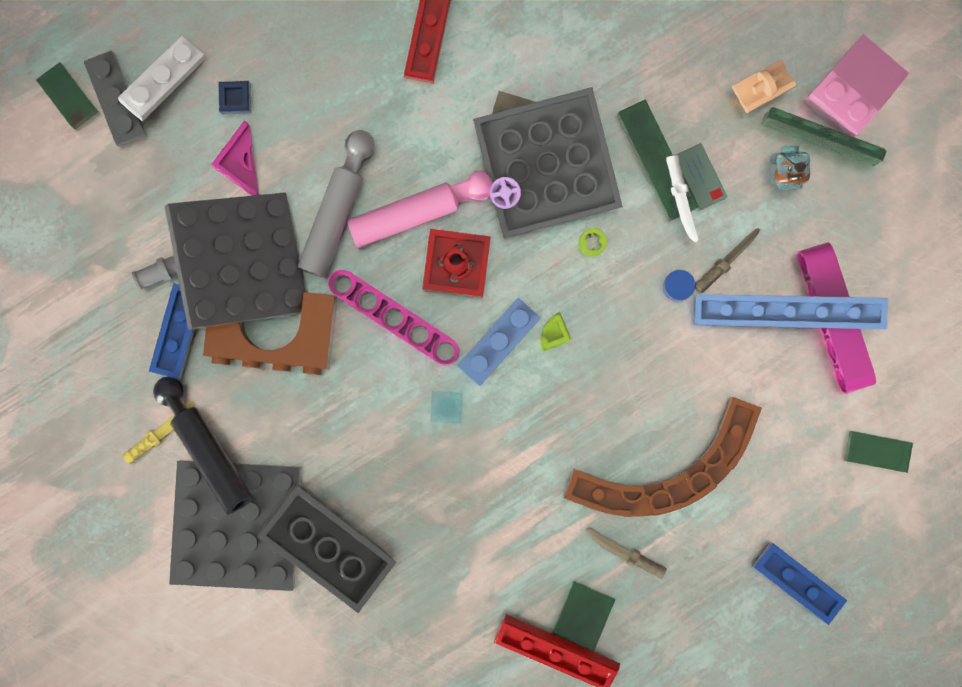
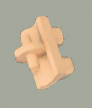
(764, 86)

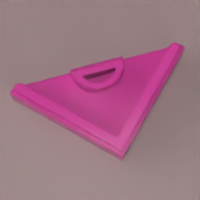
(237, 160)

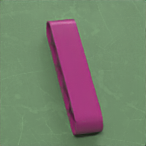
(383, 307)
(844, 346)

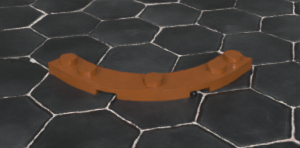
(681, 489)

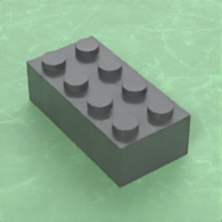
(325, 548)

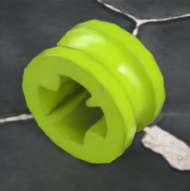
(601, 241)

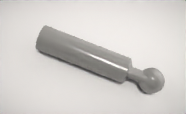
(336, 206)

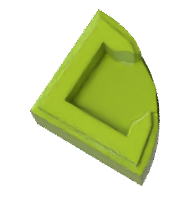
(554, 333)

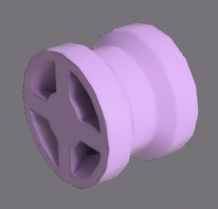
(502, 190)

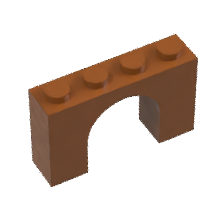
(308, 349)

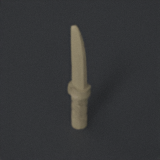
(722, 266)
(632, 557)

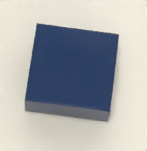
(234, 97)

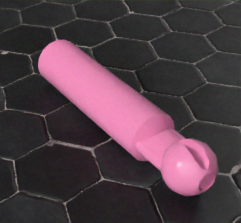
(417, 209)

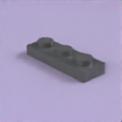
(108, 86)

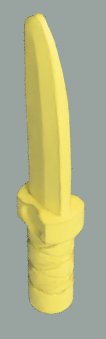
(151, 439)

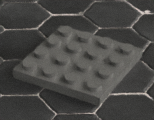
(555, 157)
(235, 259)
(223, 547)

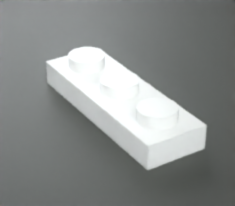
(161, 78)

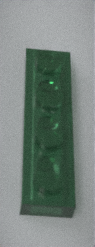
(652, 153)

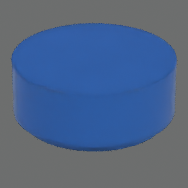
(679, 285)

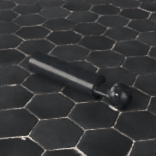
(203, 447)

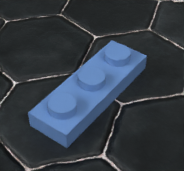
(499, 341)

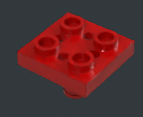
(442, 245)

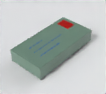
(701, 177)

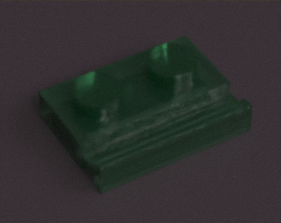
(583, 616)

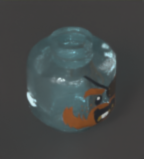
(790, 168)

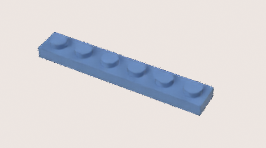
(791, 311)

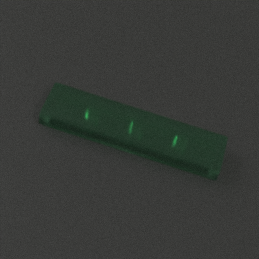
(824, 136)

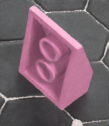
(856, 87)

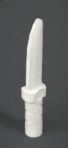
(679, 190)

